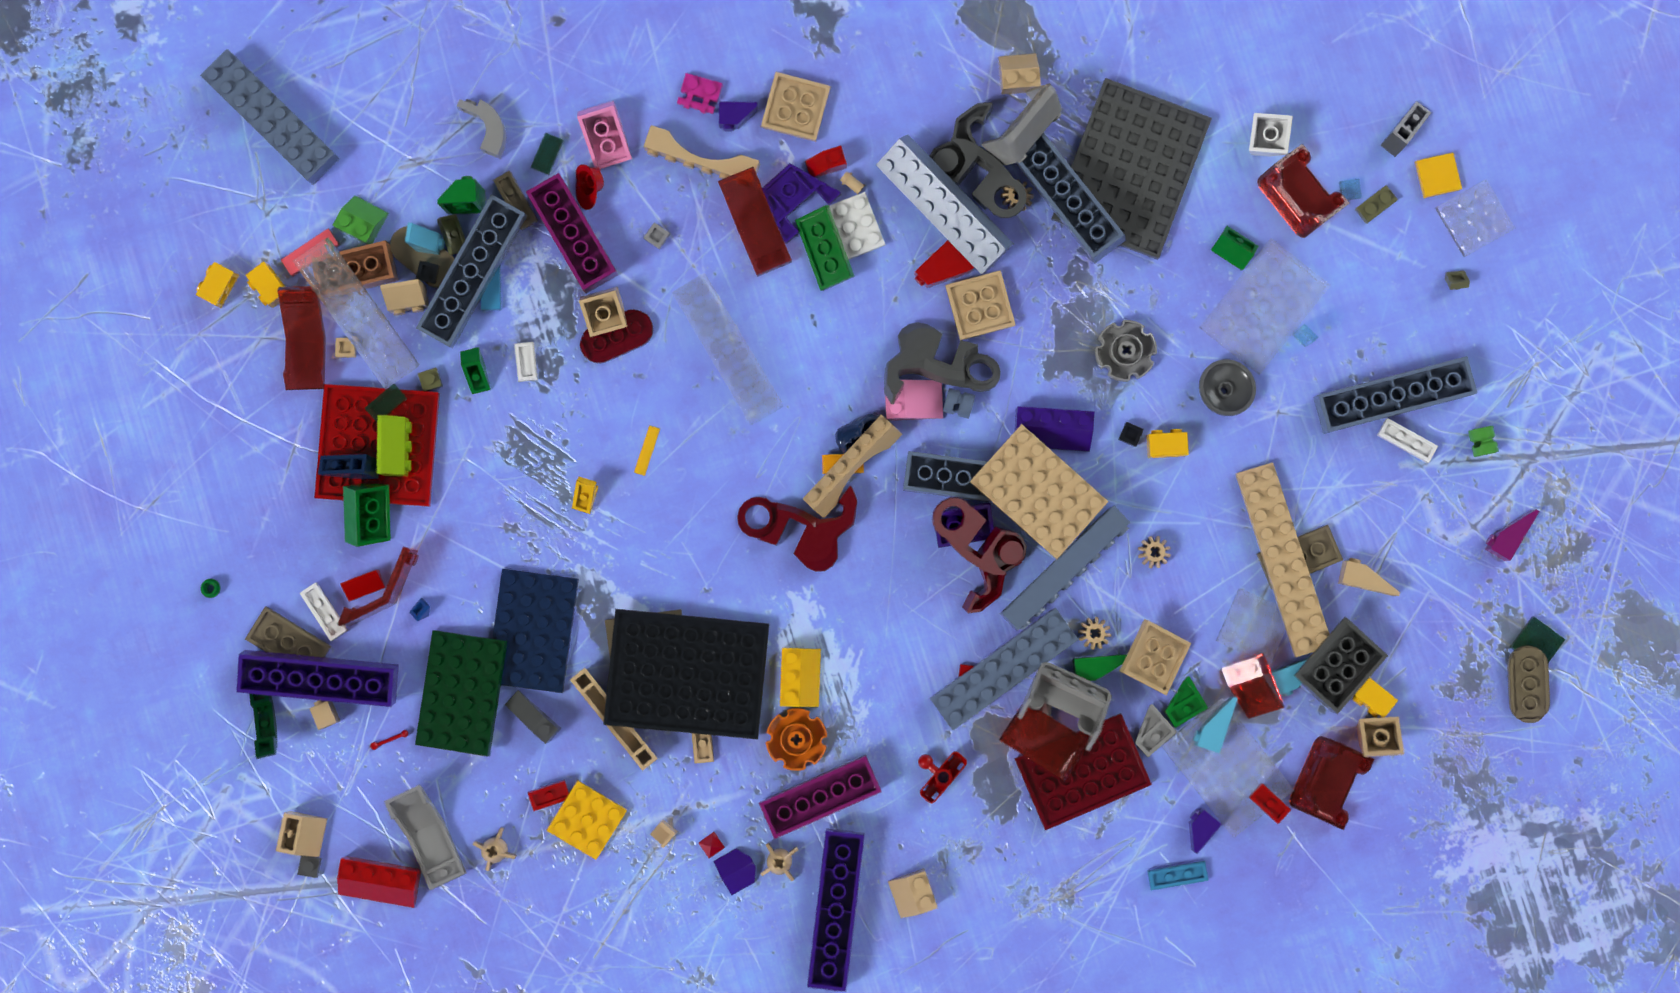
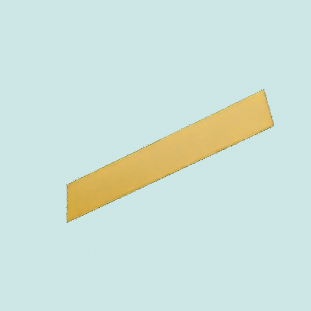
(646, 451)

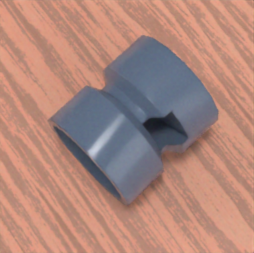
(958, 403)

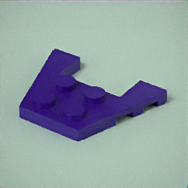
(789, 191)

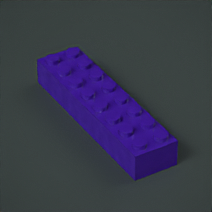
(317, 678)
(835, 910)

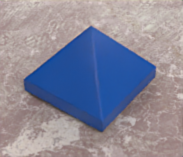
(420, 610)

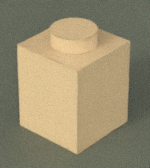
(324, 714)

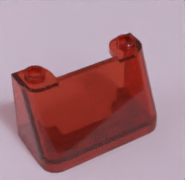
(1299, 194)
(1045, 742)
(1327, 780)

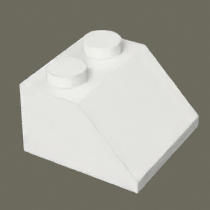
(1270, 134)

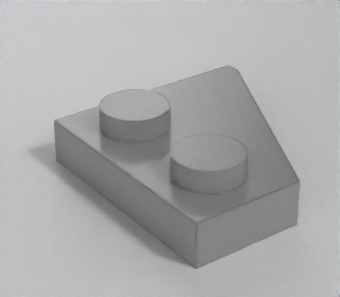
(1153, 731)

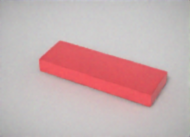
(288, 260)

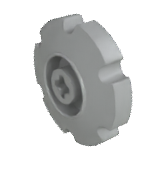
(1140, 347)

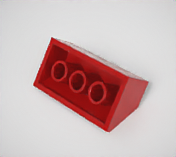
(378, 881)

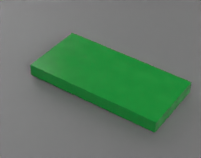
(824, 248)

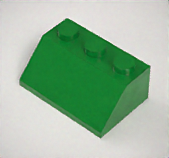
(463, 197)
(366, 514)

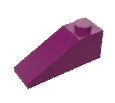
(1508, 539)

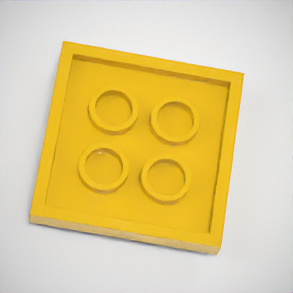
(586, 819)

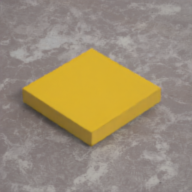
(1438, 175)

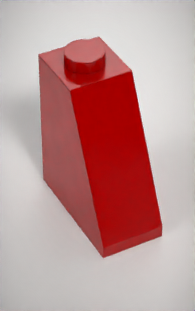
(943, 266)

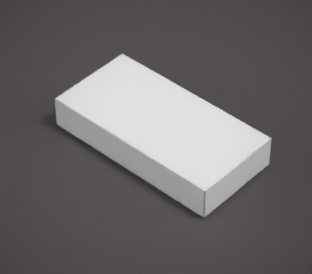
(526, 361)

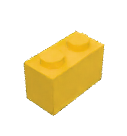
(266, 283)
(216, 284)
(1167, 444)
(1375, 699)

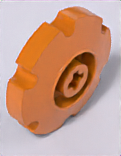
(783, 748)

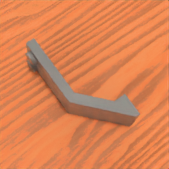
(427, 836)

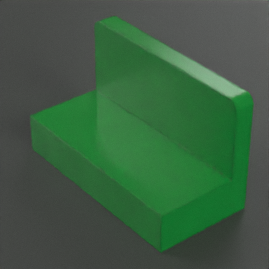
(1234, 248)

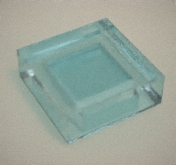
(1350, 189)

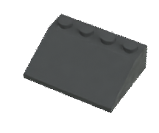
(1340, 666)

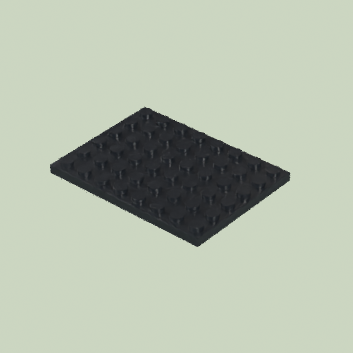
(686, 674)

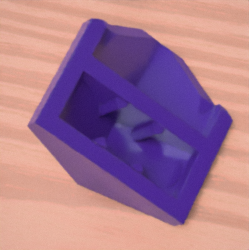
(736, 870)

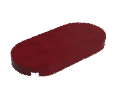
(620, 341)

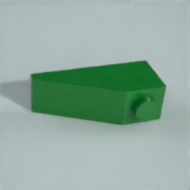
(1095, 667)

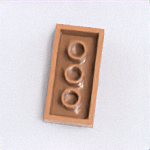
(372, 264)

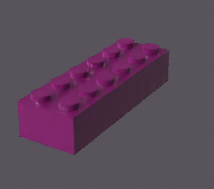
(572, 233)
(820, 796)

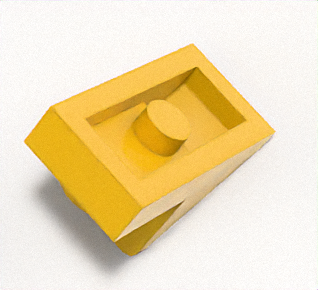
(584, 495)

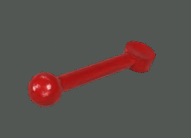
(375, 745)

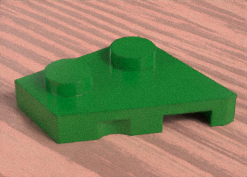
(1185, 703)

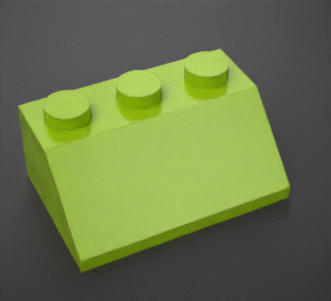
(393, 445)

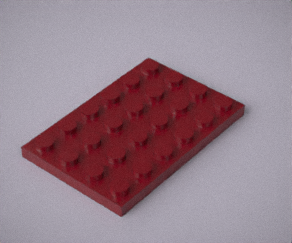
(1101, 776)

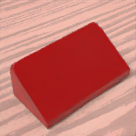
(363, 585)

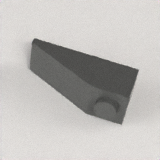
(1406, 129)
(533, 717)

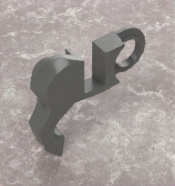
(962, 154)
(918, 348)

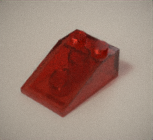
(1253, 685)

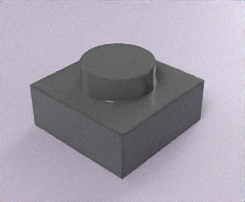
(309, 866)

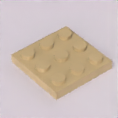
(795, 106)
(980, 305)
(1155, 657)

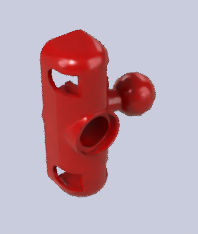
(926, 762)

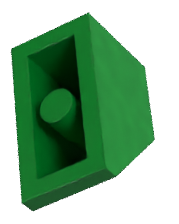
(474, 370)

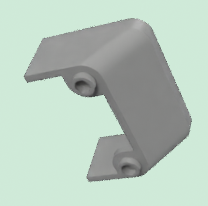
(1027, 126)
(1071, 695)

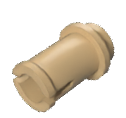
(852, 182)

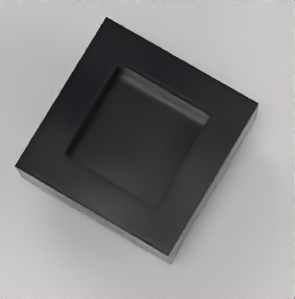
(427, 272)
(1130, 434)

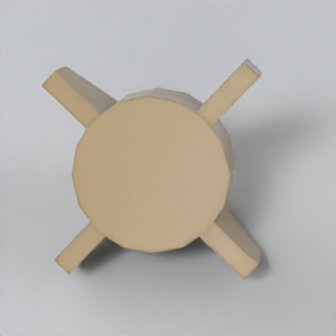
(494, 849)
(779, 861)

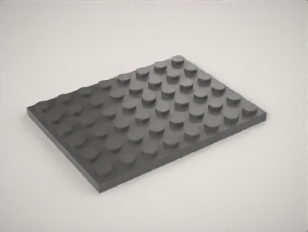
(1139, 161)

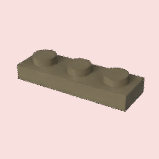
(513, 195)

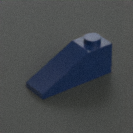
(349, 466)

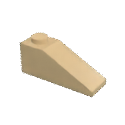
(1363, 577)

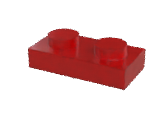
(548, 795)
(1269, 803)

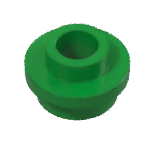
(204, 588)

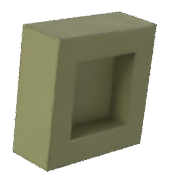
(1457, 280)
(430, 379)

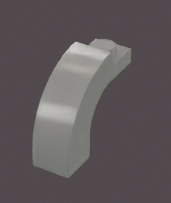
(495, 135)

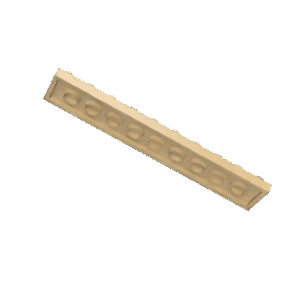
(1283, 558)

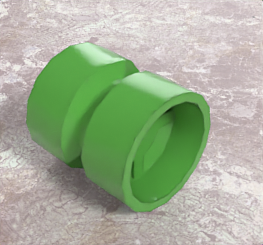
(1483, 441)

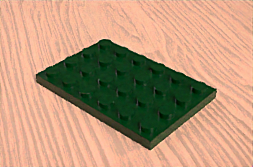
(461, 693)

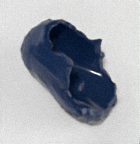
(851, 432)

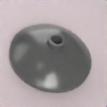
(1236, 381)

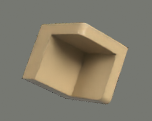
(663, 833)

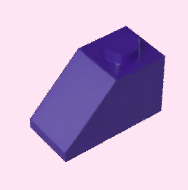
(735, 114)
(1201, 828)

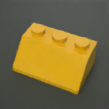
(800, 677)

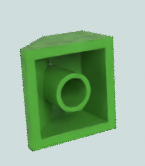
(360, 220)

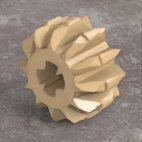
(1009, 196)
(1147, 552)
(1095, 640)

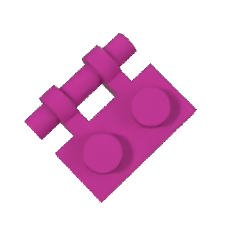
(702, 88)

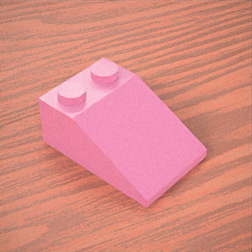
(604, 135)
(917, 401)

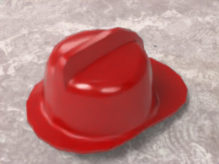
(588, 184)

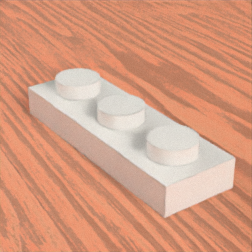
(1407, 440)
(323, 611)

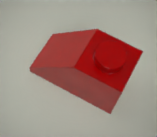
(826, 162)

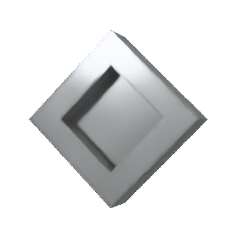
(656, 236)

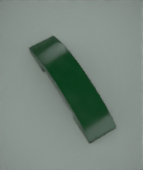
(264, 725)

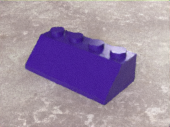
(1058, 427)

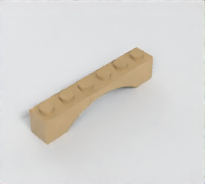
(662, 143)
(875, 439)
(625, 735)

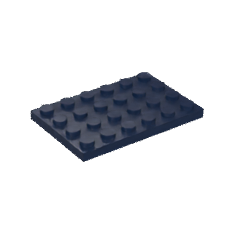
(537, 623)

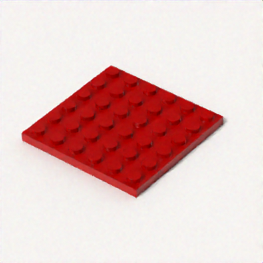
(352, 431)

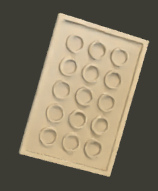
(1039, 491)

